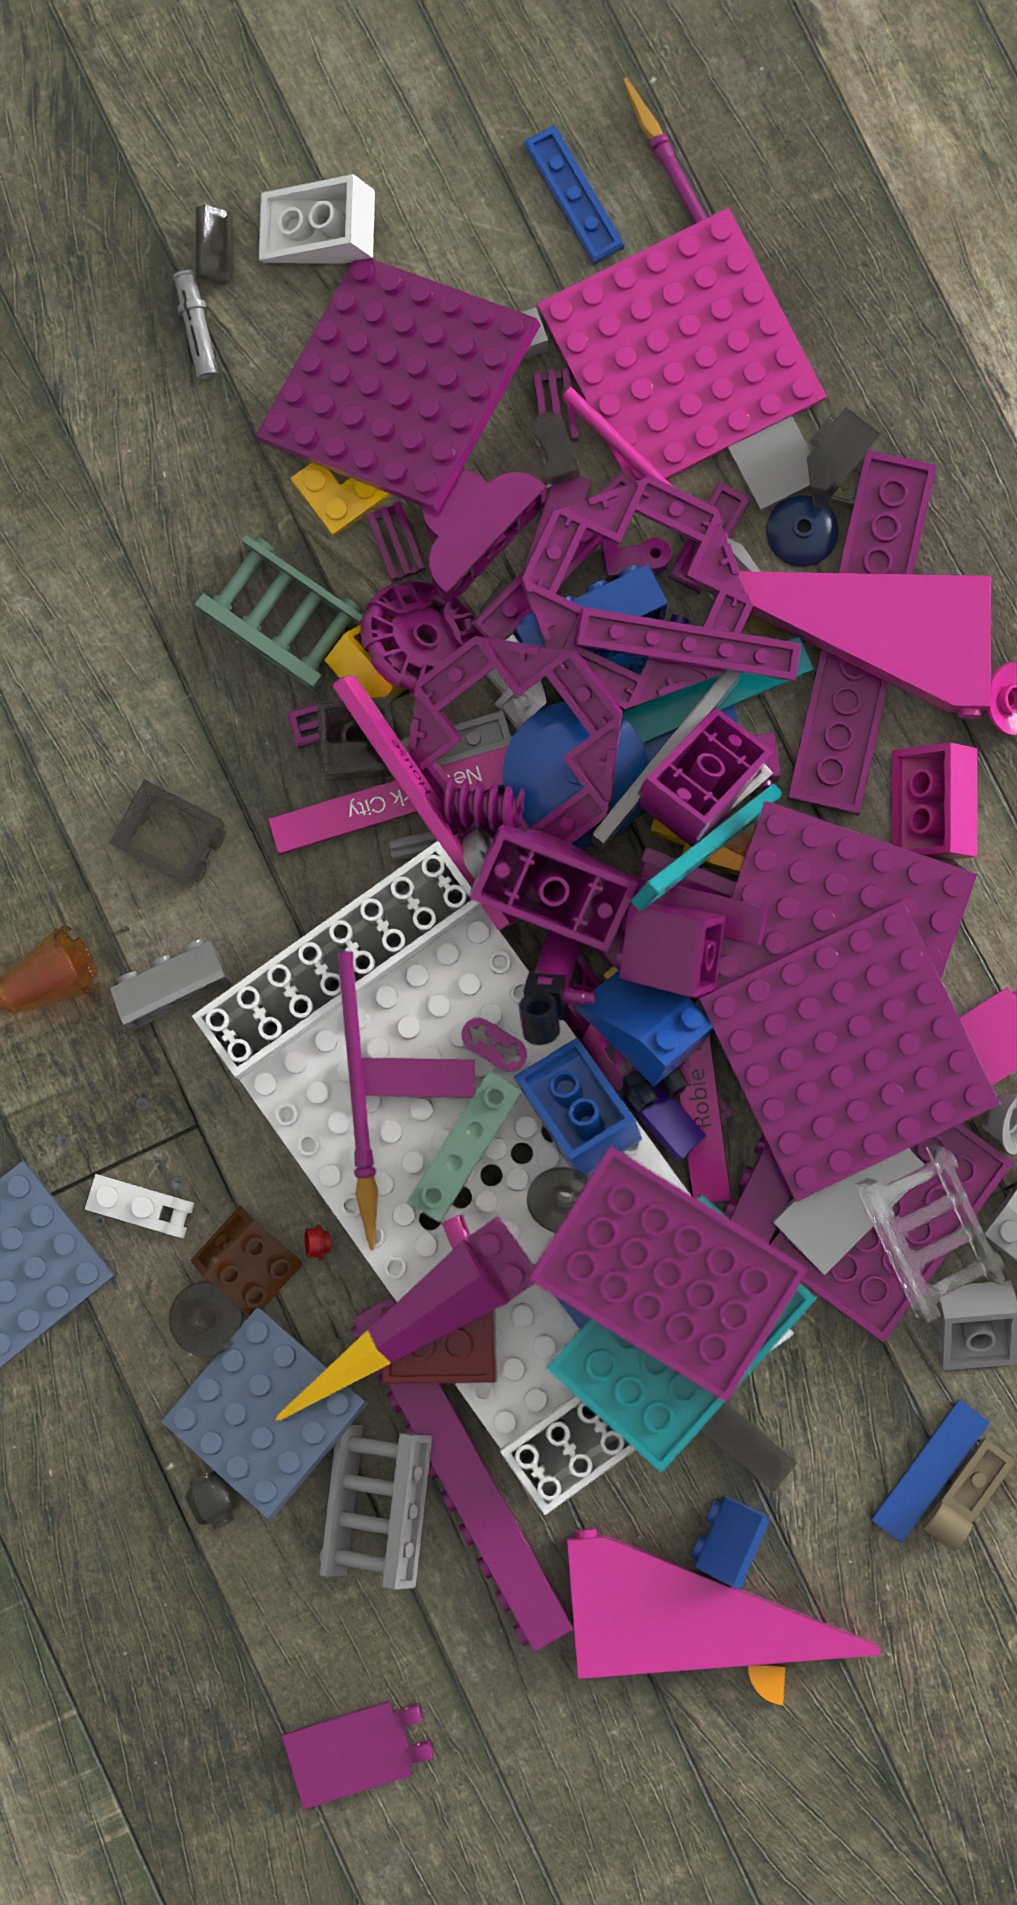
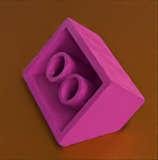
(935, 800)

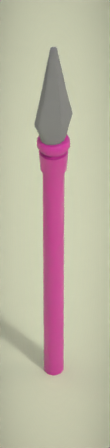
(638, 462)

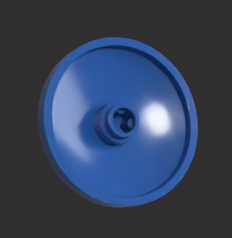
(537, 764)

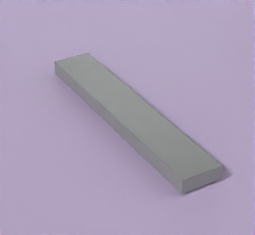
(628, 802)

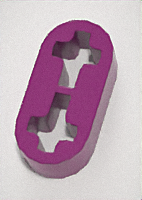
(498, 1036)

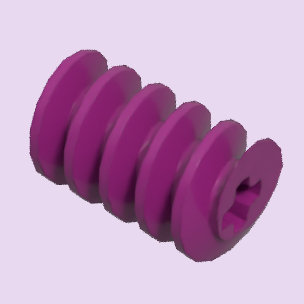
(482, 807)

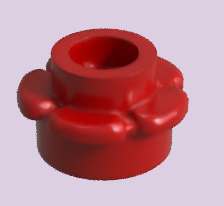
(317, 1242)

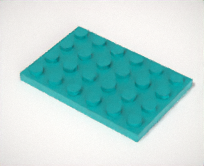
(642, 1396)

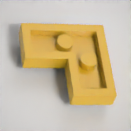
(334, 503)

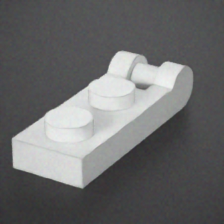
(137, 1205)

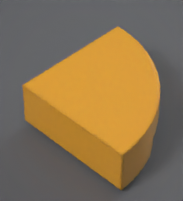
(768, 1681)

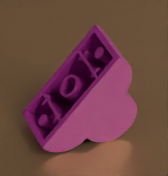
(477, 526)
(703, 777)
(553, 886)

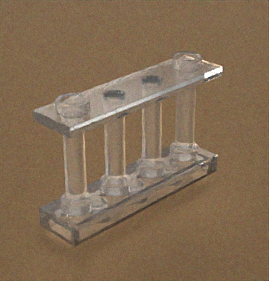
(894, 1230)

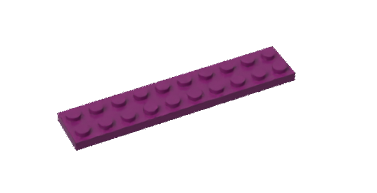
(845, 699)

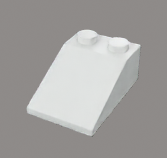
(318, 222)

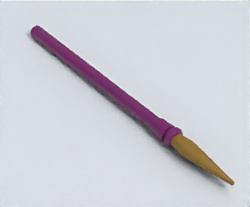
(665, 154)
(363, 1156)

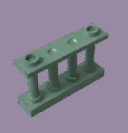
(248, 628)
(464, 1146)

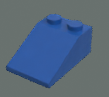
(647, 1025)
(578, 1106)

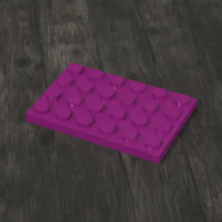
(668, 1273)
(864, 1280)

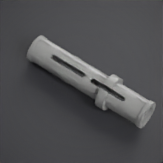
(193, 310)

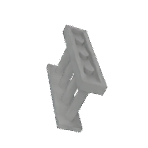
(407, 1507)

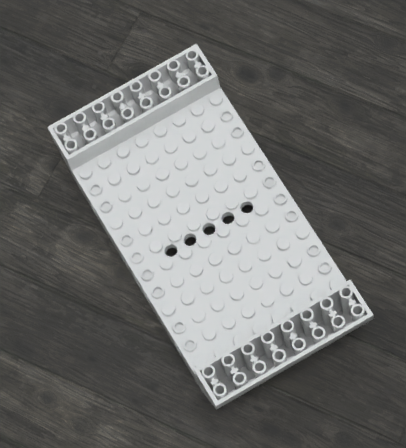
(421, 972)

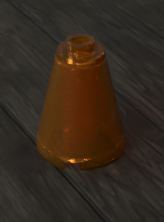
(49, 974)

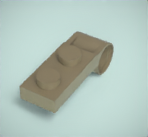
(968, 1494)

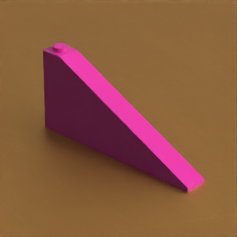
(903, 628)
(659, 1616)

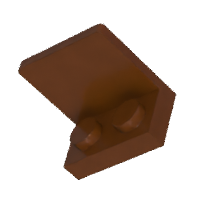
(245, 1262)

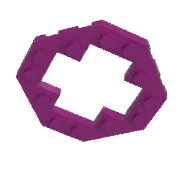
(609, 517)
(521, 668)

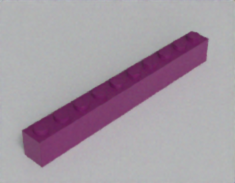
(479, 1503)

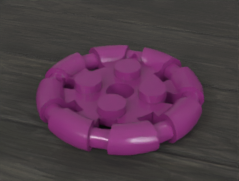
(408, 650)

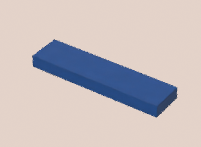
(573, 195)
(930, 1470)

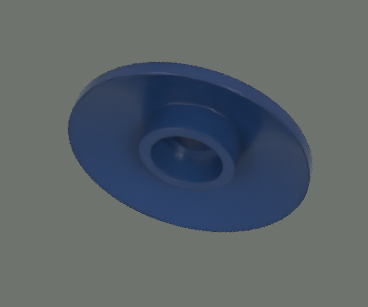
(798, 547)

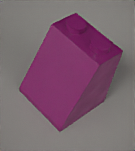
(671, 948)

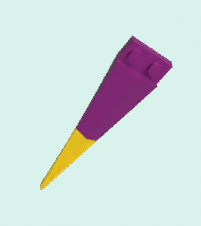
(463, 1286)

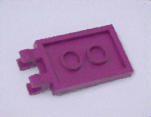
(354, 1752)

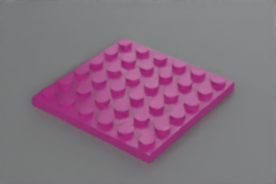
(683, 347)

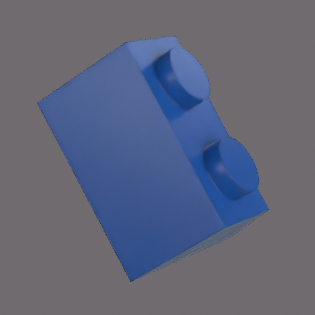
(730, 1541)

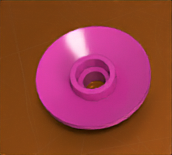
(1004, 698)

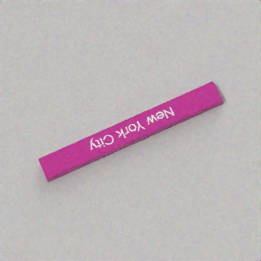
(374, 805)

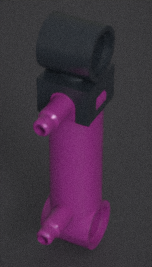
(547, 990)

